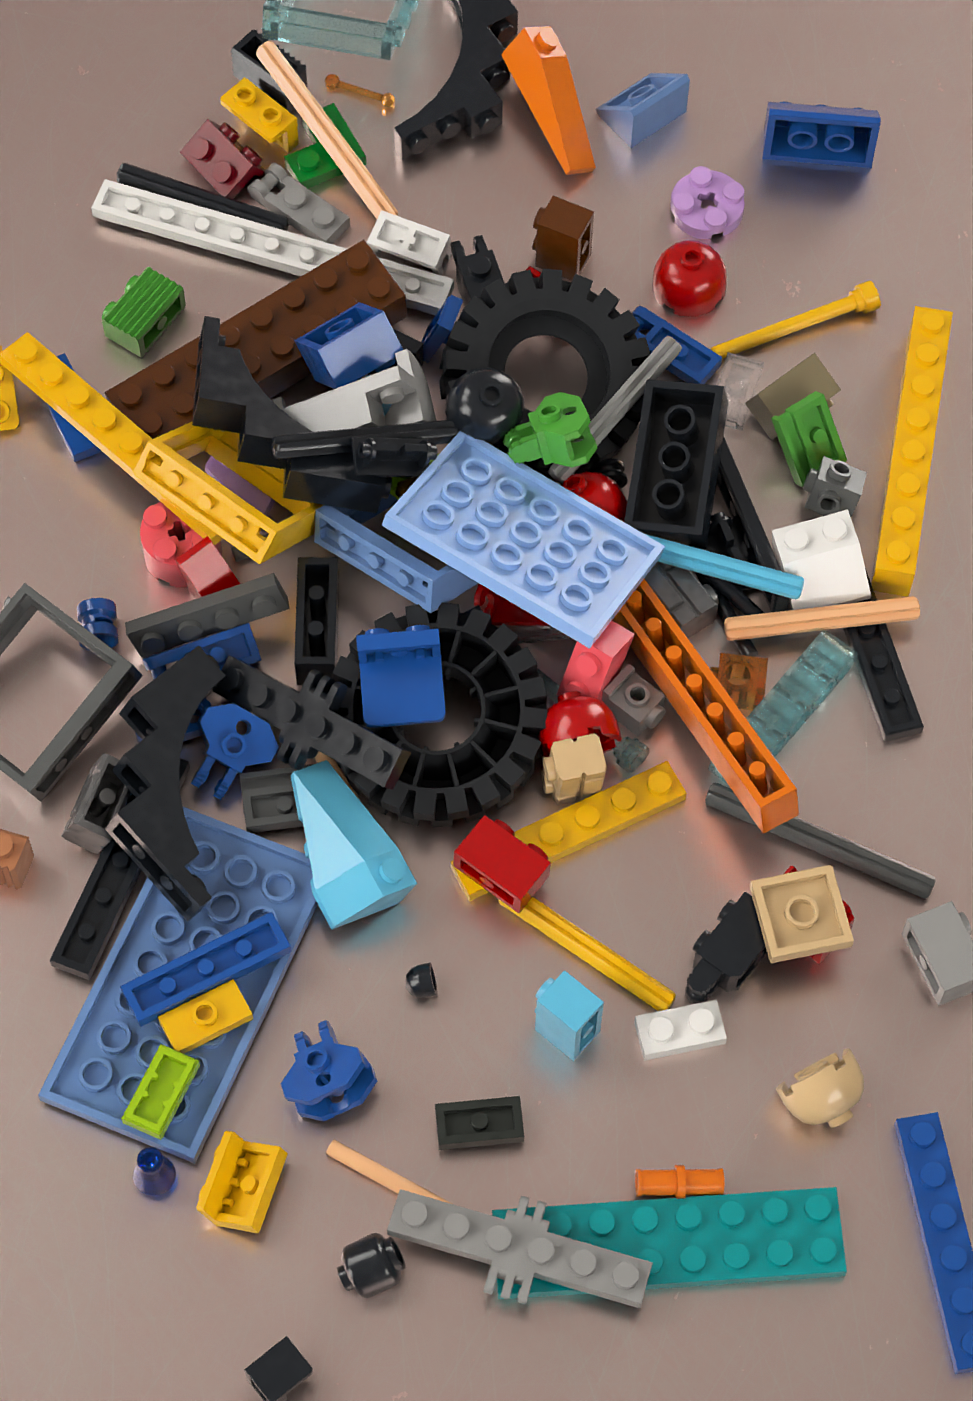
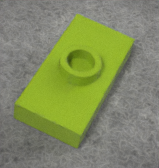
(160, 1092)

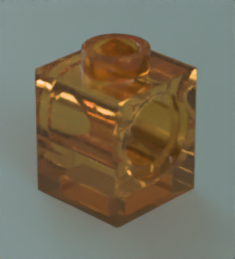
(750, 670)

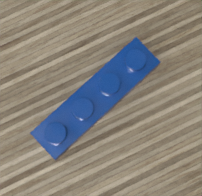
(206, 968)

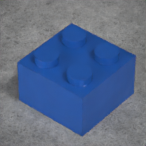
(350, 346)

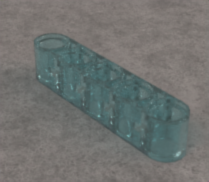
(799, 692)

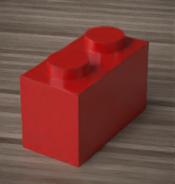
(502, 863)

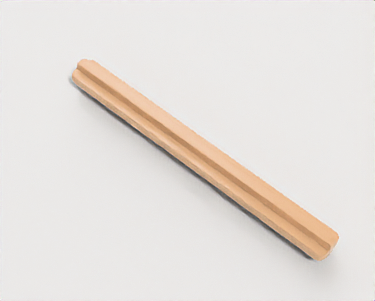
(324, 129)

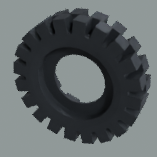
(555, 308)

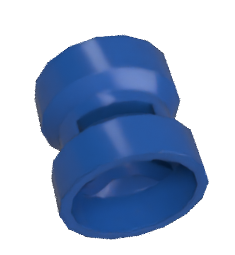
(98, 618)

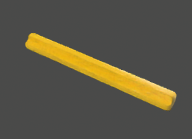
(596, 954)

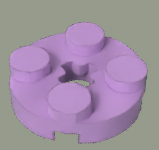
(707, 185)

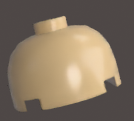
(825, 1090)

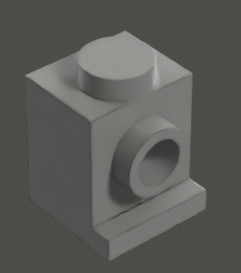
(631, 713)

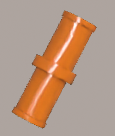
(679, 1182)

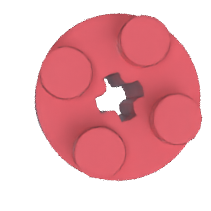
(164, 540)

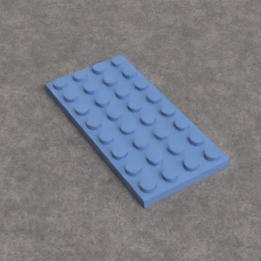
(107, 1046)

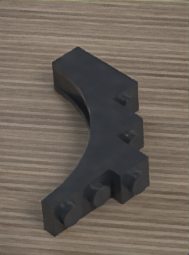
(468, 95)

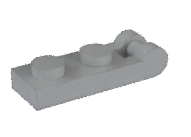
(299, 204)

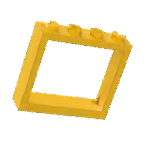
(170, 473)

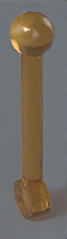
(332, 82)

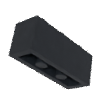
(316, 616)

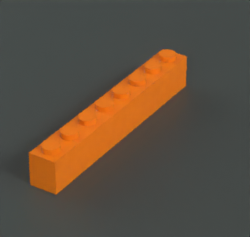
(708, 710)

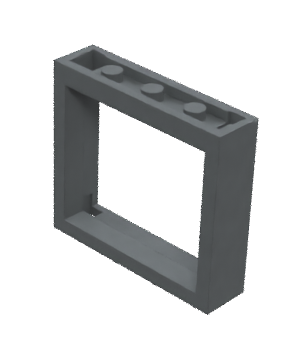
(90, 714)

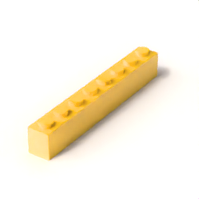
(911, 452)

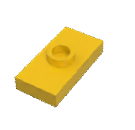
(205, 1017)

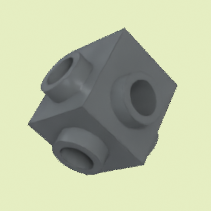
(833, 487)

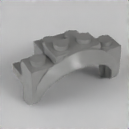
(362, 400)

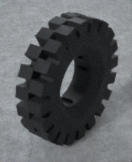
(501, 748)

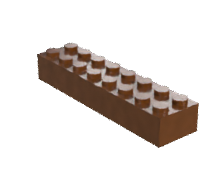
(265, 334)

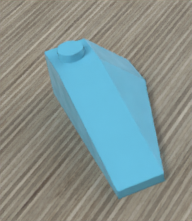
(349, 853)

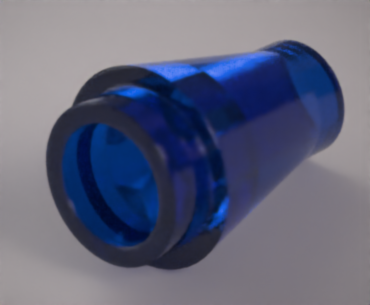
(157, 1179)

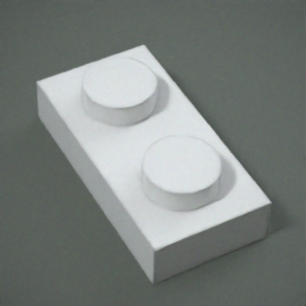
(680, 1030)

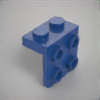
(401, 676)

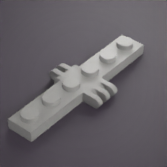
(519, 1249)

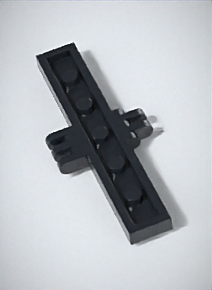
(311, 721)

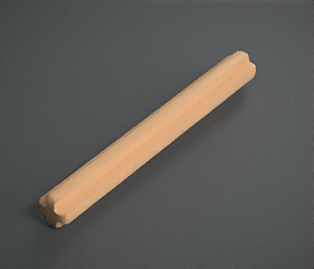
(821, 618)

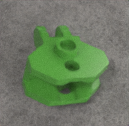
(551, 433)

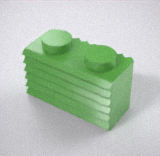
(143, 311)

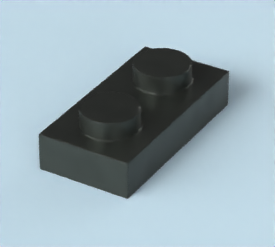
(479, 1122)

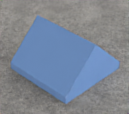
(646, 106)

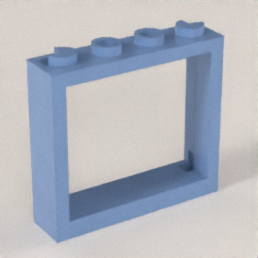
(343, 535)

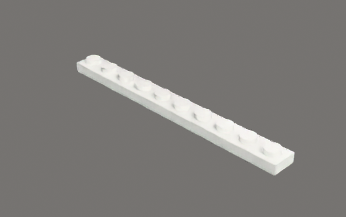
(249, 240)

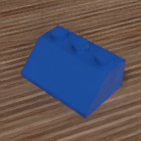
(820, 134)

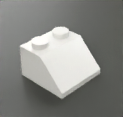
(828, 559)

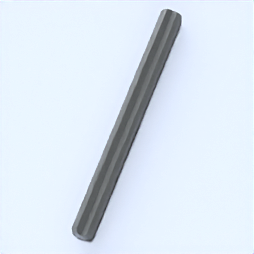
(832, 846)

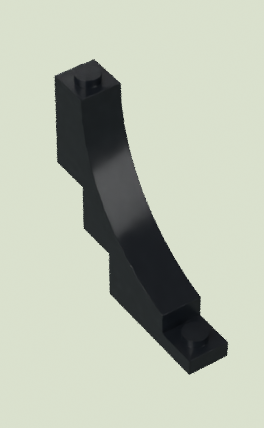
(233, 402)
(154, 823)

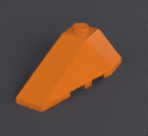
(549, 89)

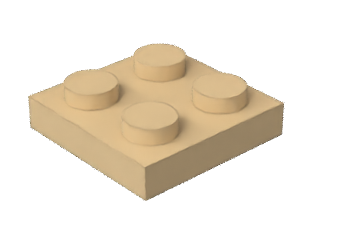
(801, 914)

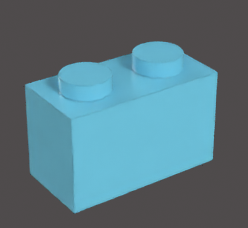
(568, 1014)

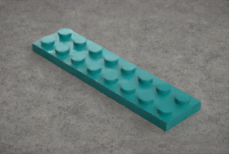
(708, 1237)

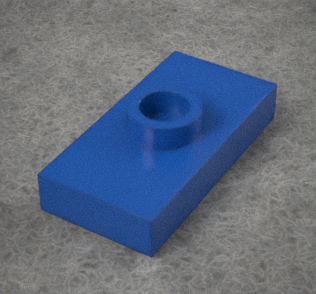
(440, 327)

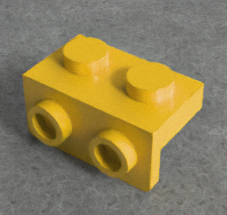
(262, 114)
(241, 1183)

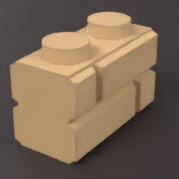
(574, 769)

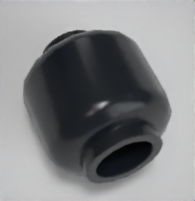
(371, 1265)

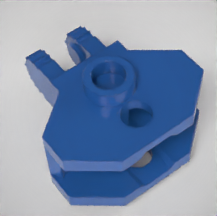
(229, 747)
(327, 1072)

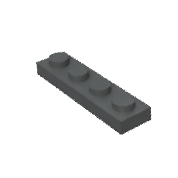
(207, 615)

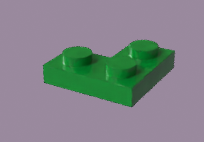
(313, 163)

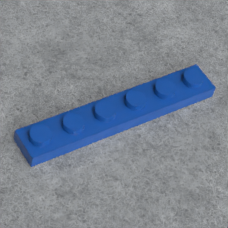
(941, 1229)

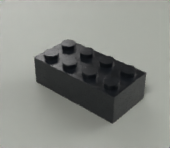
(677, 461)

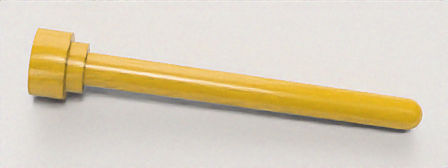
(862, 298)

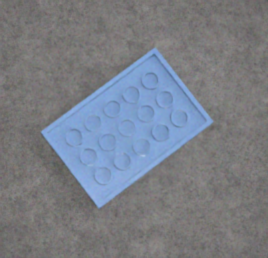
(524, 537)

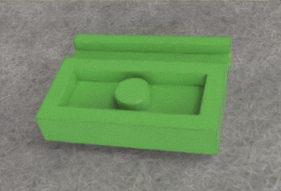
(807, 435)

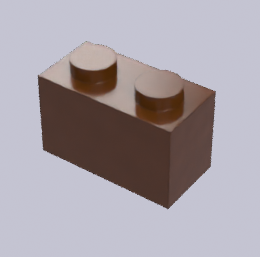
(563, 237)

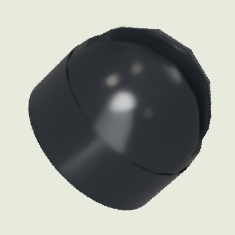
(421, 981)

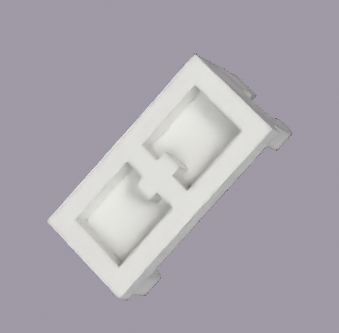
(410, 241)

